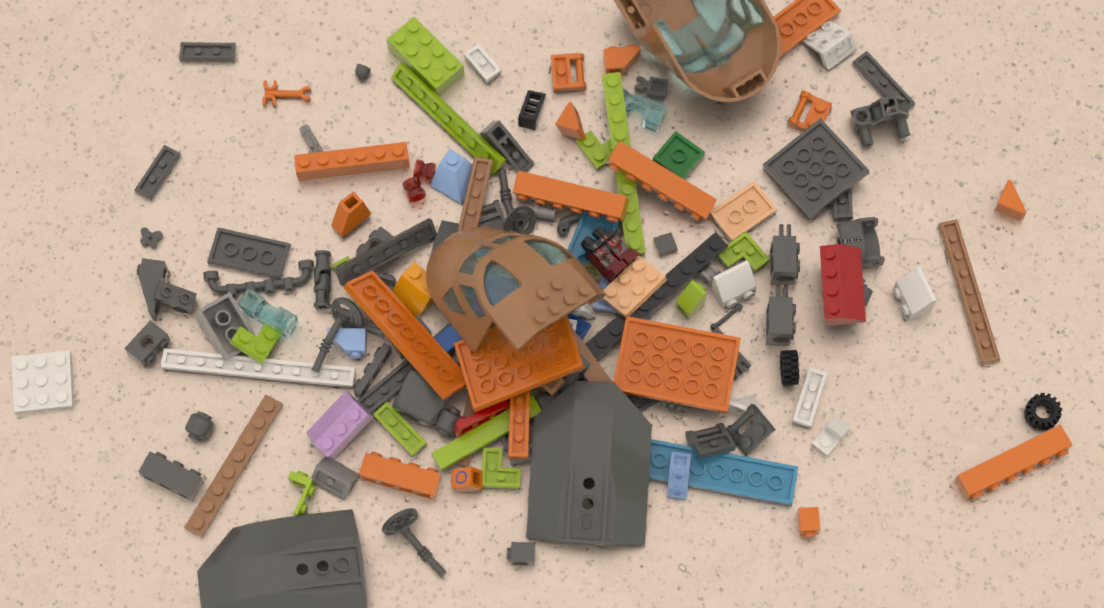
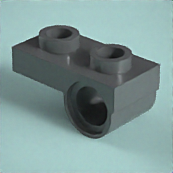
(177, 297)

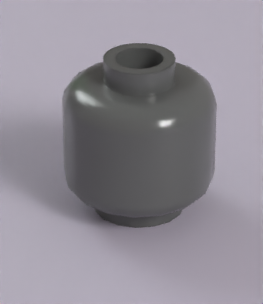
(446, 420)
(199, 426)

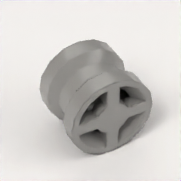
(707, 275)

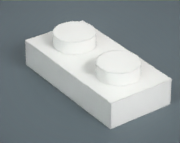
(482, 63)

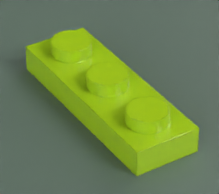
(399, 429)

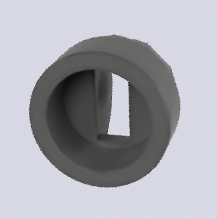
(362, 71)

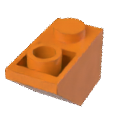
(620, 58)
(349, 214)

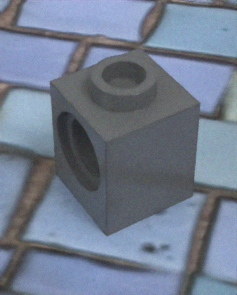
(521, 553)

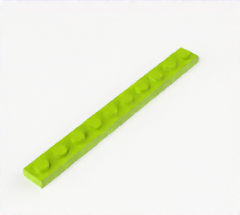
(619, 132)

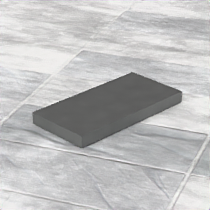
(249, 253)

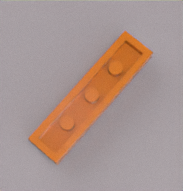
(519, 426)

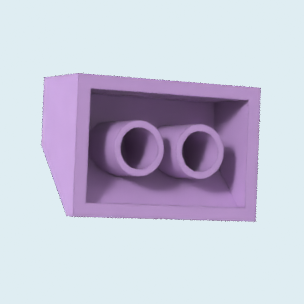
(339, 425)

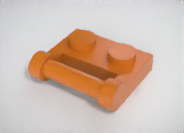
(562, 73)
(819, 109)

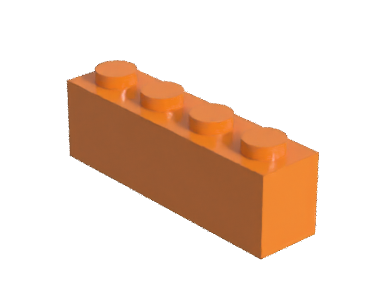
(400, 476)

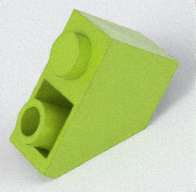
(691, 299)

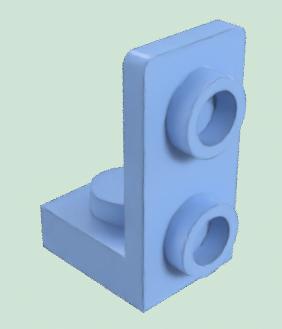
(678, 475)

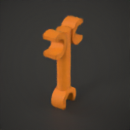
(272, 92)

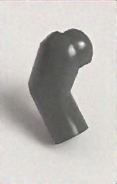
(565, 223)

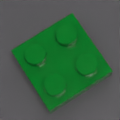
(679, 155)

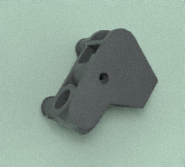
(876, 116)

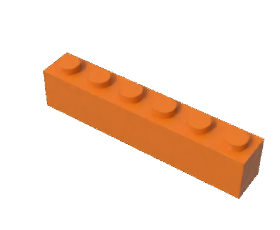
(351, 161)
(661, 181)
(570, 196)
(1014, 462)

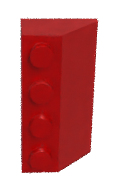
(842, 284)

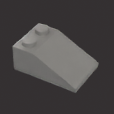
(220, 323)

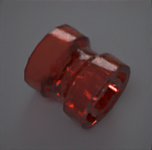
(424, 170)
(414, 189)

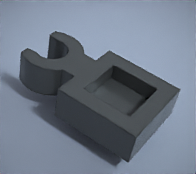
(655, 86)

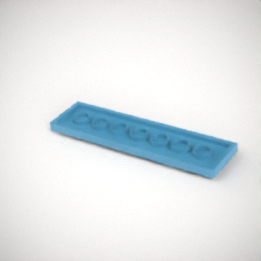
(728, 473)

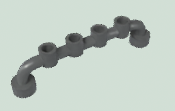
(268, 285)

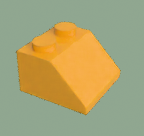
(413, 290)

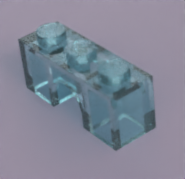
(652, 111)
(260, 310)

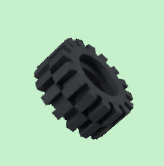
(789, 367)
(1043, 423)

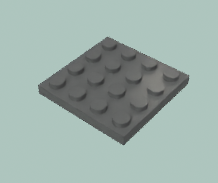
(816, 168)

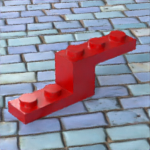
(467, 424)

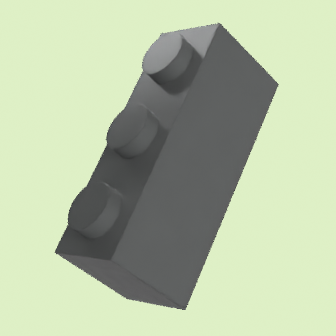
(171, 475)

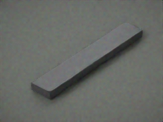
(386, 251)

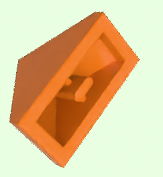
(570, 123)
(1010, 202)

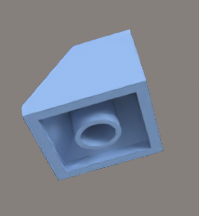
(452, 176)

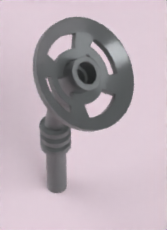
(515, 220)
(340, 320)
(400, 520)

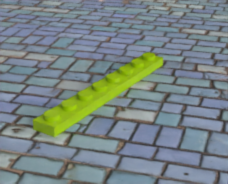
(446, 116)

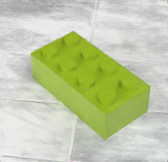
(425, 56)

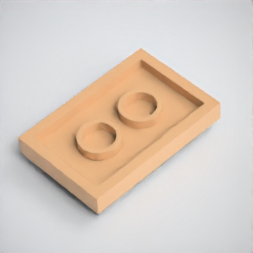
(743, 211)
(633, 287)

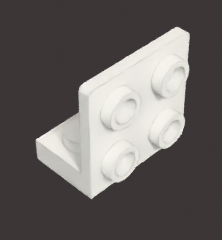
(831, 43)

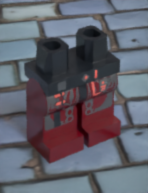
(608, 253)

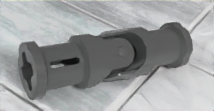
(322, 279)

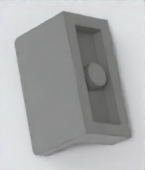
(334, 477)

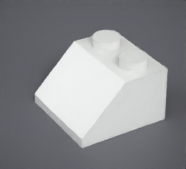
(734, 285)
(914, 294)

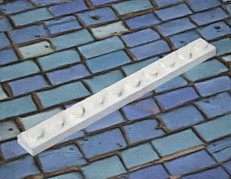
(248, 367)

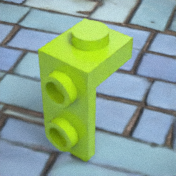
(301, 479)

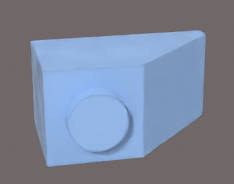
(351, 341)

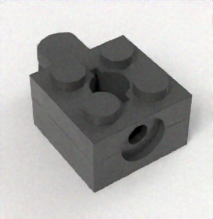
(784, 257)
(780, 318)

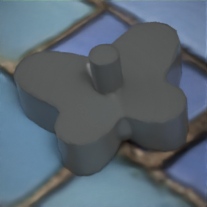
(150, 238)

